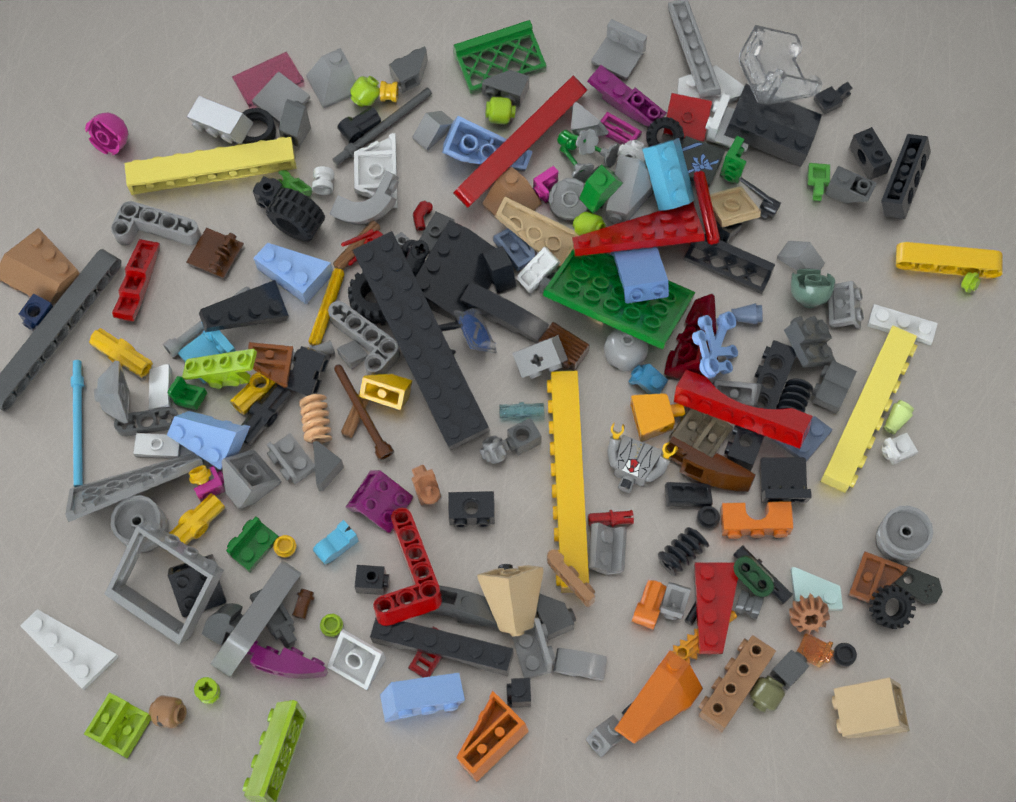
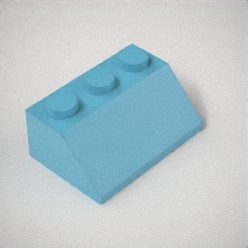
(669, 174)

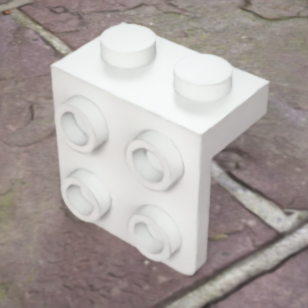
(719, 123)

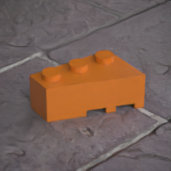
(491, 737)

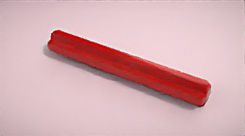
(706, 207)

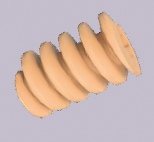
(314, 418)

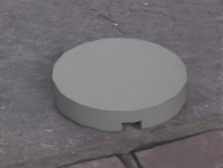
(565, 199)

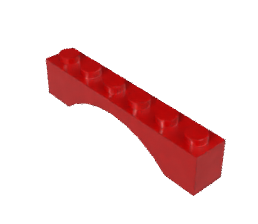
(779, 424)

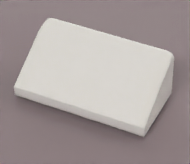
(159, 384)

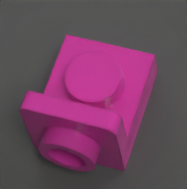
(545, 182)
(212, 486)

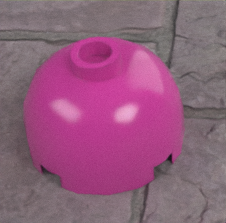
(107, 132)

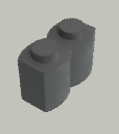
(834, 386)

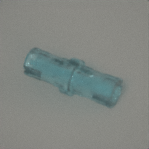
(521, 410)

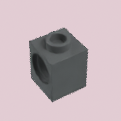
(527, 428)
(790, 669)

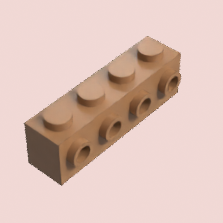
(736, 683)

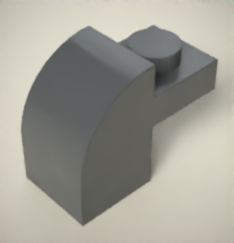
(222, 622)

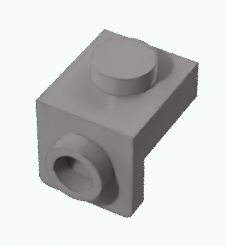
(675, 601)
(604, 736)

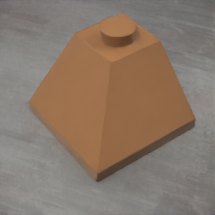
(514, 187)

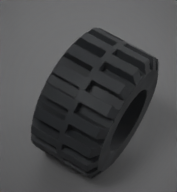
(295, 214)
(357, 291)

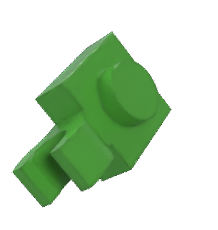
(818, 177)
(294, 183)

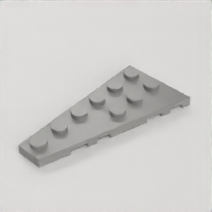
(104, 492)

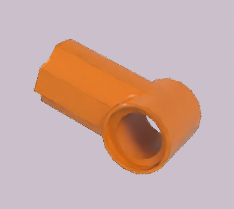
(648, 608)

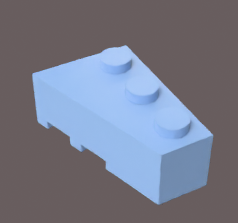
(293, 271)
(208, 436)
(422, 696)

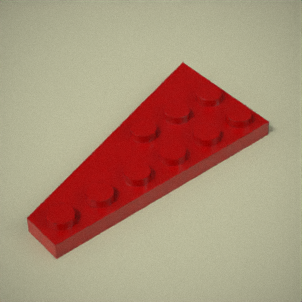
(651, 230)

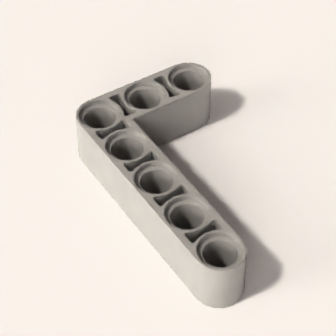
(255, 618)

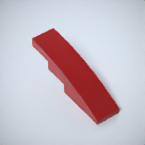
(137, 278)

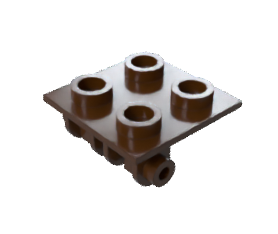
(215, 252)

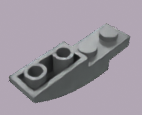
(465, 606)

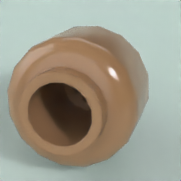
(167, 711)

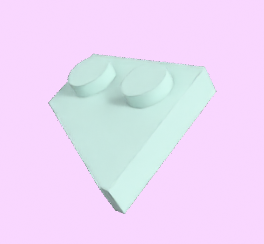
(806, 583)

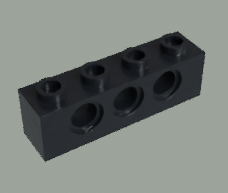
(906, 176)

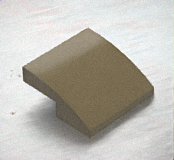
(702, 431)

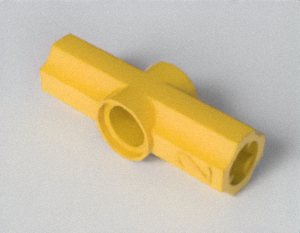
(121, 351)
(250, 393)
(196, 522)

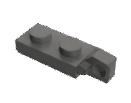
(280, 624)

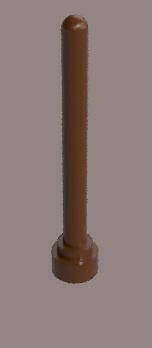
(382, 449)

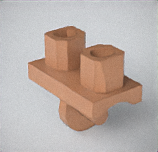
(425, 485)

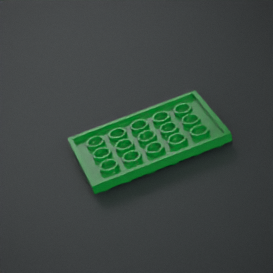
(595, 289)

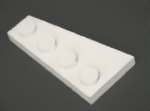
(68, 648)

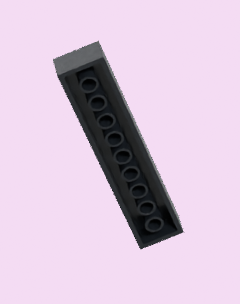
(421, 340)

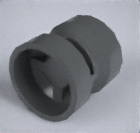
(751, 605)

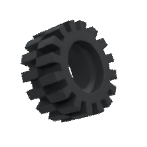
(664, 122)
(879, 605)

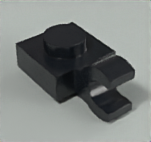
(832, 99)

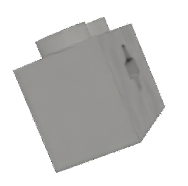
(549, 349)

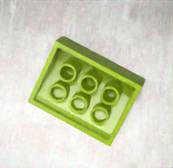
(275, 752)

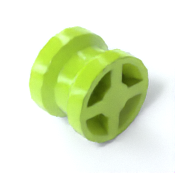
(210, 694)

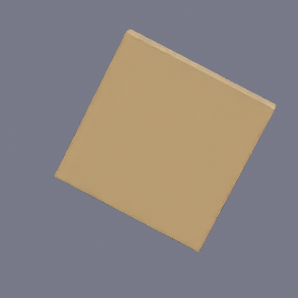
(733, 206)

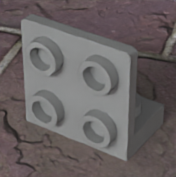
(620, 49)
(533, 652)

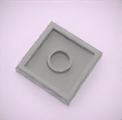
(276, 92)

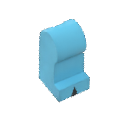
(336, 543)

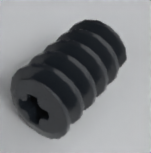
(795, 395)
(681, 549)

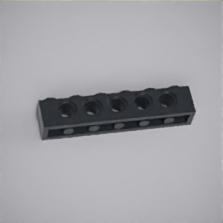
(783, 356)

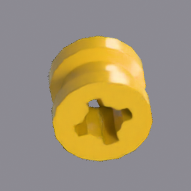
(389, 91)

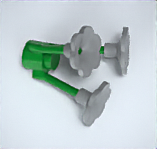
(587, 144)

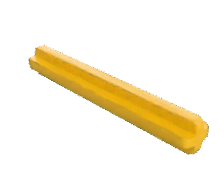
(323, 315)

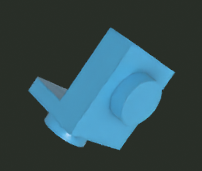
(648, 379)

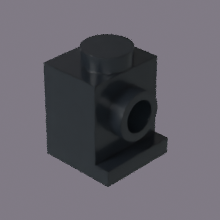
(519, 693)

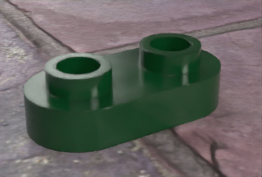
(753, 576)

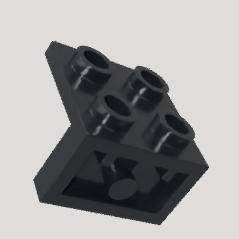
(784, 480)
(187, 584)

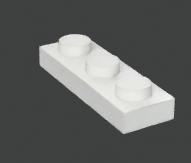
(883, 319)

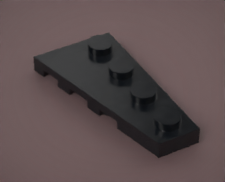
(248, 308)

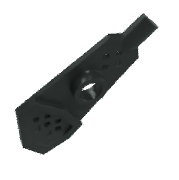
(920, 585)

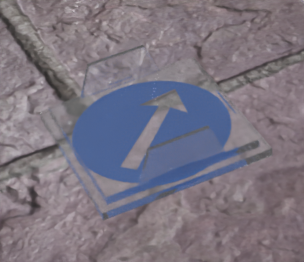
(475, 330)

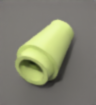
(898, 416)

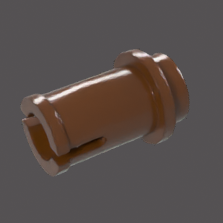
(303, 603)

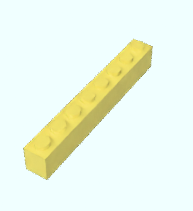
(210, 165)
(869, 408)

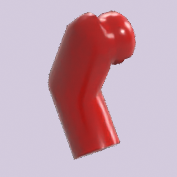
(419, 213)

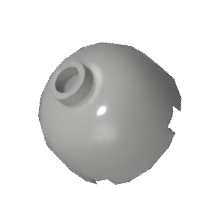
(625, 350)

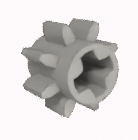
(494, 449)

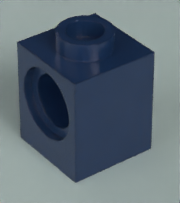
(34, 305)

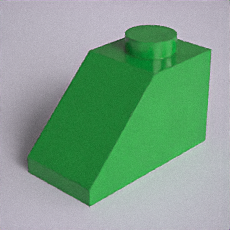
(599, 188)

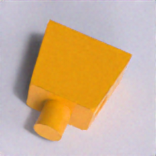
(654, 414)

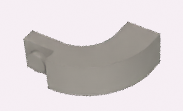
(371, 209)

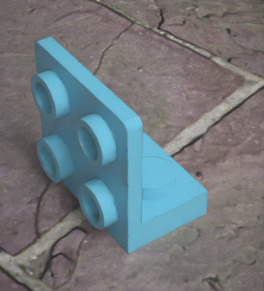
(206, 344)

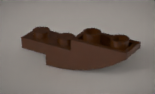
(713, 471)

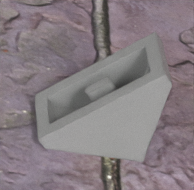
(585, 120)
(432, 129)
(801, 256)

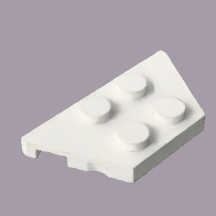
(727, 83)
(371, 165)

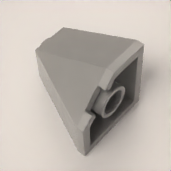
(633, 191)

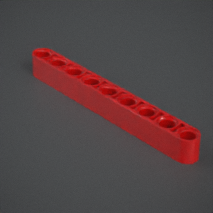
(520, 141)

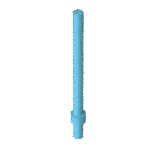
(77, 384)

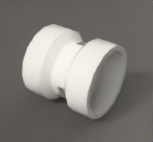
(323, 180)

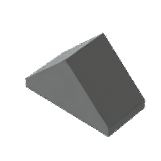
(326, 465)

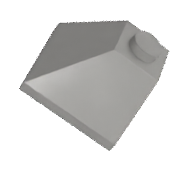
(331, 78)
(113, 392)
(247, 478)

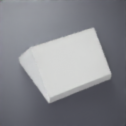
(356, 660)

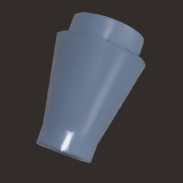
(749, 314)

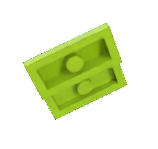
(118, 725)

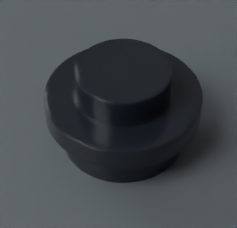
(708, 517)
(844, 654)

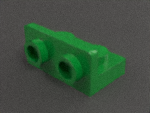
(733, 164)
(251, 544)

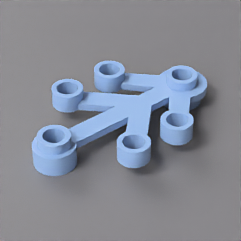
(709, 364)

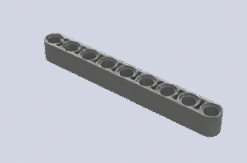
(56, 326)

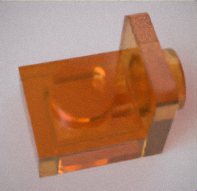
(815, 650)

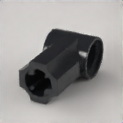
(355, 127)

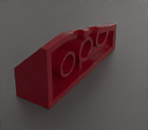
(687, 353)

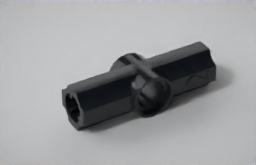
(265, 412)

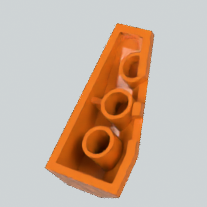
(666, 694)

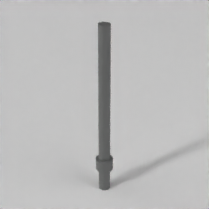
(352, 147)

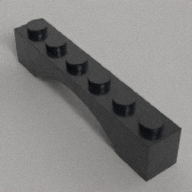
(464, 649)

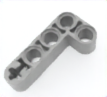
(183, 229)
(361, 335)

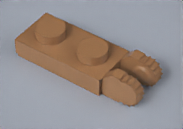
(570, 576)

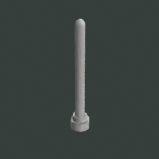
(175, 345)

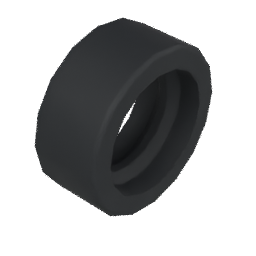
(259, 114)

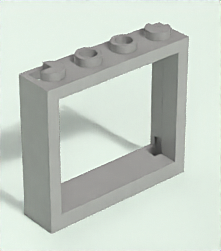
(145, 608)

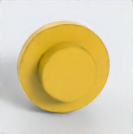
(199, 475)
(285, 546)

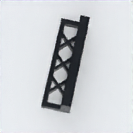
(736, 258)

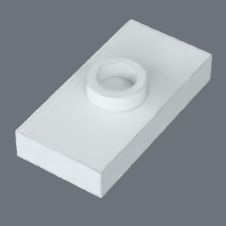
(538, 267)
(156, 446)

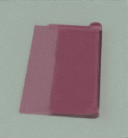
(254, 79)

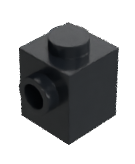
(371, 579)

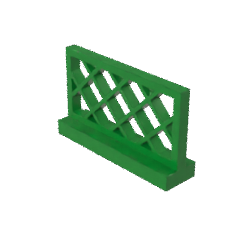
(493, 40)

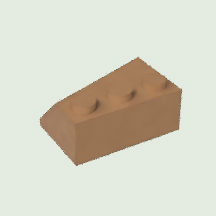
(37, 268)

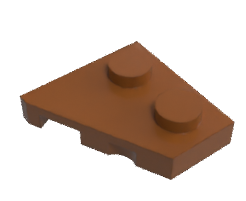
(273, 361)
(872, 574)

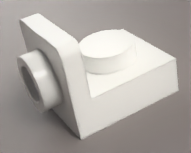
(898, 448)

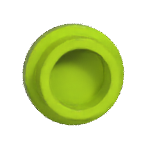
(971, 282)
(331, 625)

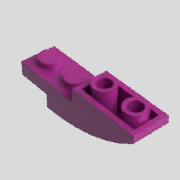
(624, 99)
(287, 664)

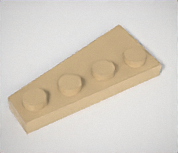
(536, 229)

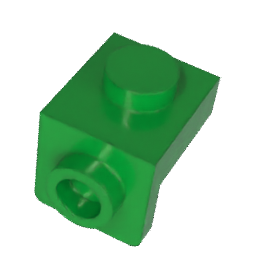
(186, 394)

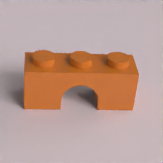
(737, 523)

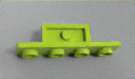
(221, 369)

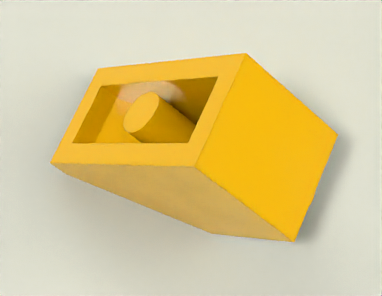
(386, 389)

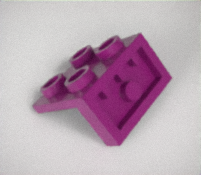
(379, 498)

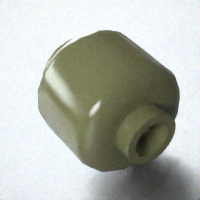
(767, 694)

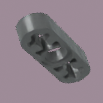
(139, 416)

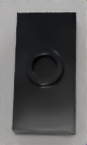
(688, 494)

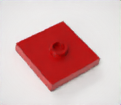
(690, 113)

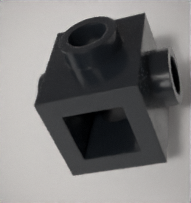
(266, 191)

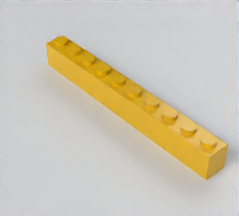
(568, 473)

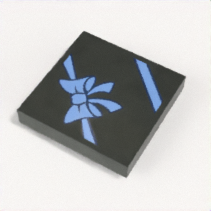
(701, 157)

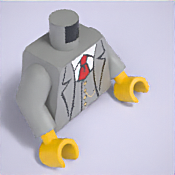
(635, 460)

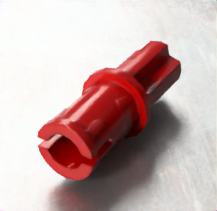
(611, 518)

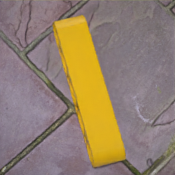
(949, 259)

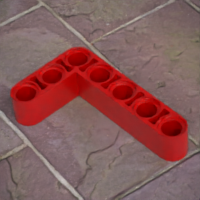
(422, 587)

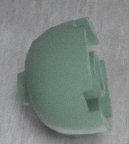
(811, 287)

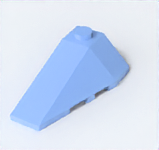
(475, 144)

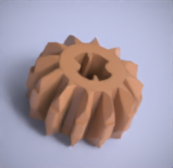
(809, 614)

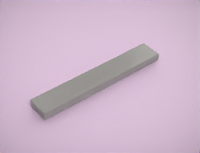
(694, 48)

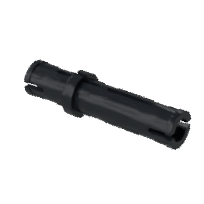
(779, 590)

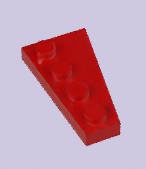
(714, 601)

